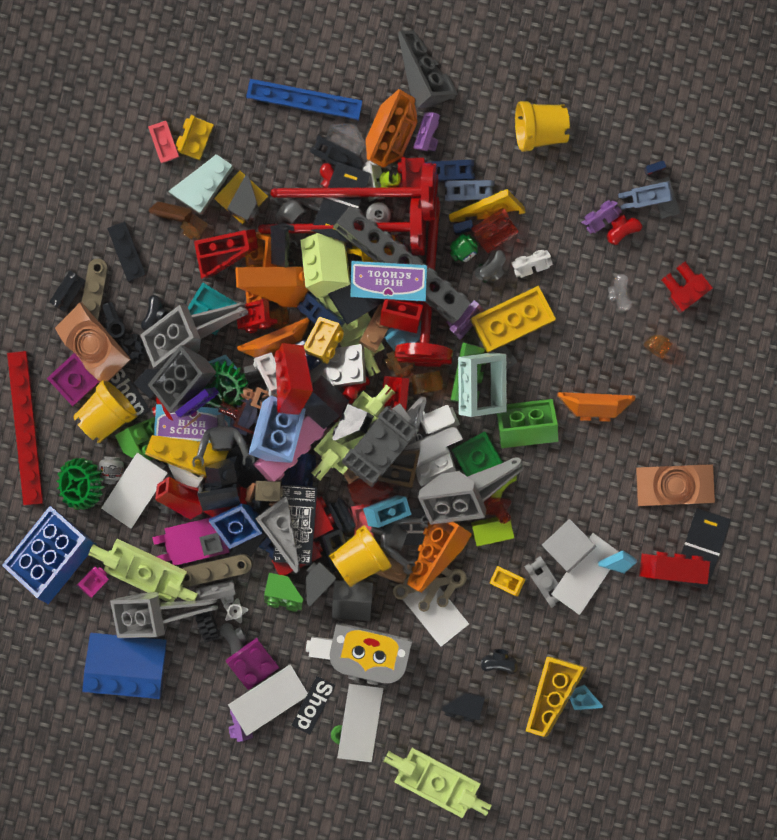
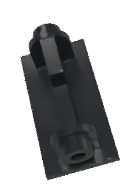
(67, 291)

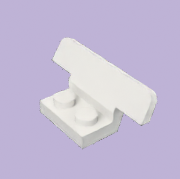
(434, 454)

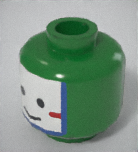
(463, 248)

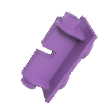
(607, 211)

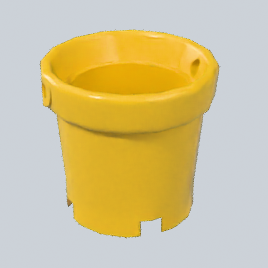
(540, 125)
(105, 412)
(360, 557)

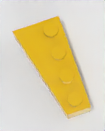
(554, 691)

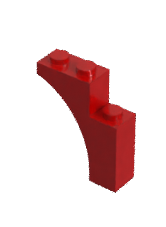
(185, 498)
(323, 524)

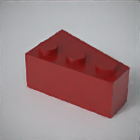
(224, 250)
(292, 378)
(674, 568)

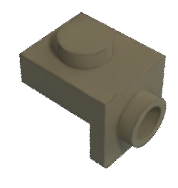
(268, 491)

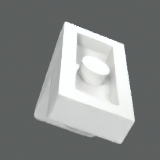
(440, 419)

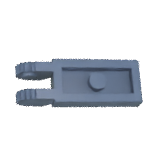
(648, 195)

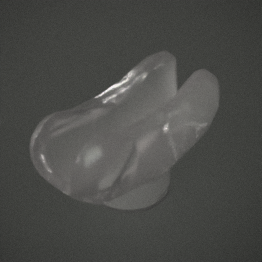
(619, 292)

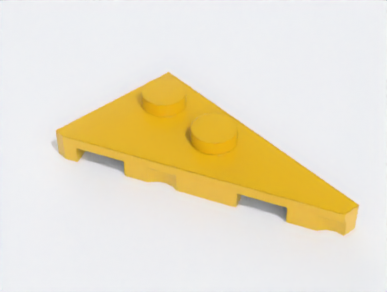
(489, 206)

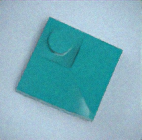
(208, 299)

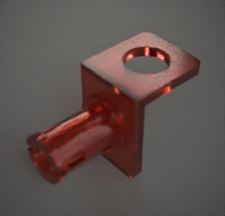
(234, 413)
(498, 507)

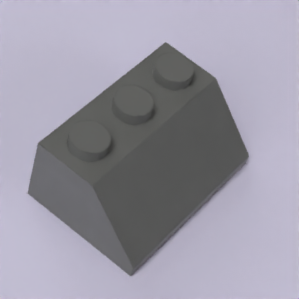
(181, 378)

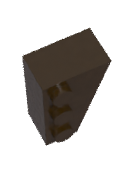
(402, 469)

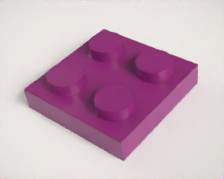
(73, 380)
(252, 664)

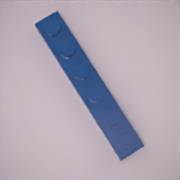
(304, 99)

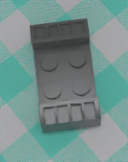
(380, 446)

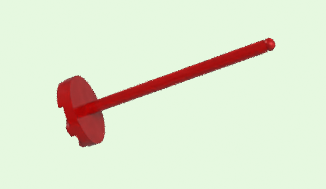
(427, 192)
(416, 227)
(423, 353)

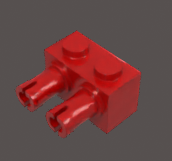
(686, 295)
(401, 314)

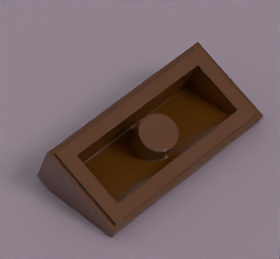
(171, 212)

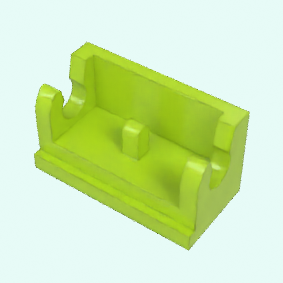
(491, 531)

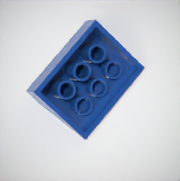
(48, 555)
(125, 666)

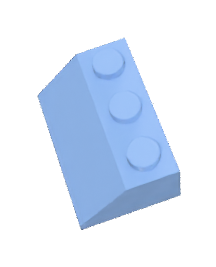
(276, 433)

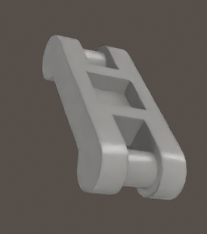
(544, 581)

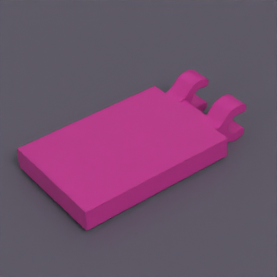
(184, 542)

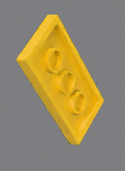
(513, 319)

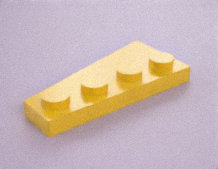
(181, 453)

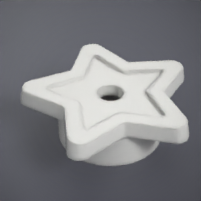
(230, 611)

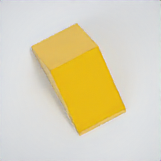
(507, 581)

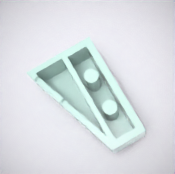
(202, 184)

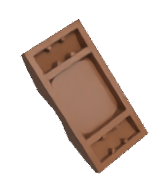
(92, 343)
(675, 485)

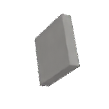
(569, 545)

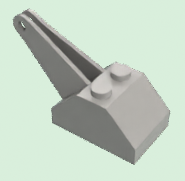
(186, 329)
(459, 497)
(143, 616)

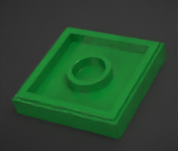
(476, 454)

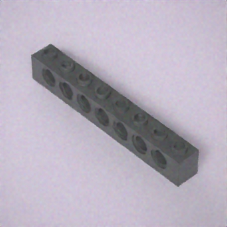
(376, 252)

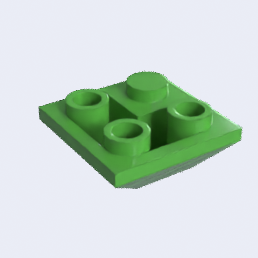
(136, 438)
(282, 592)

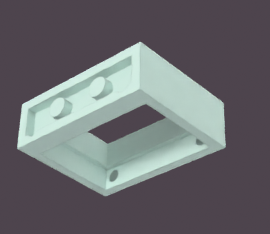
(468, 384)

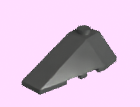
(424, 77)

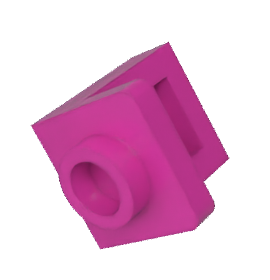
(93, 581)

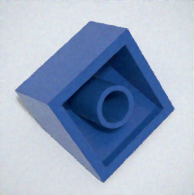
(237, 525)

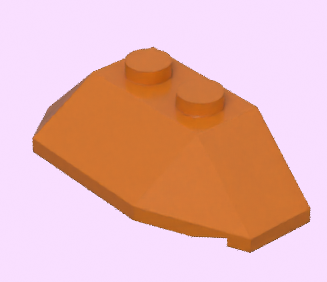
(391, 129)
(271, 342)
(595, 405)

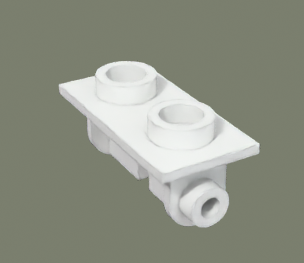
(375, 171)
(523, 264)

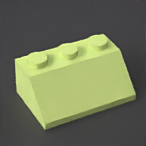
(324, 264)

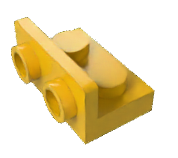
(194, 137)
(324, 339)

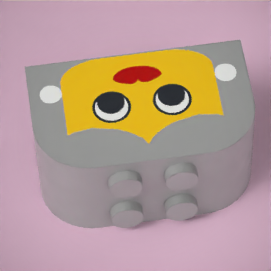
(369, 654)

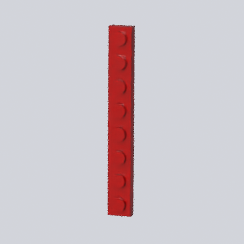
(25, 428)

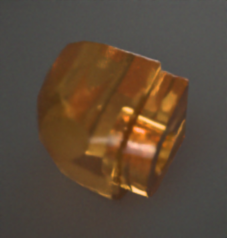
(281, 316)
(658, 345)

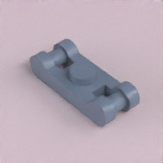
(468, 190)

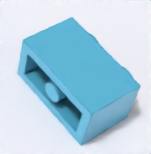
(387, 511)

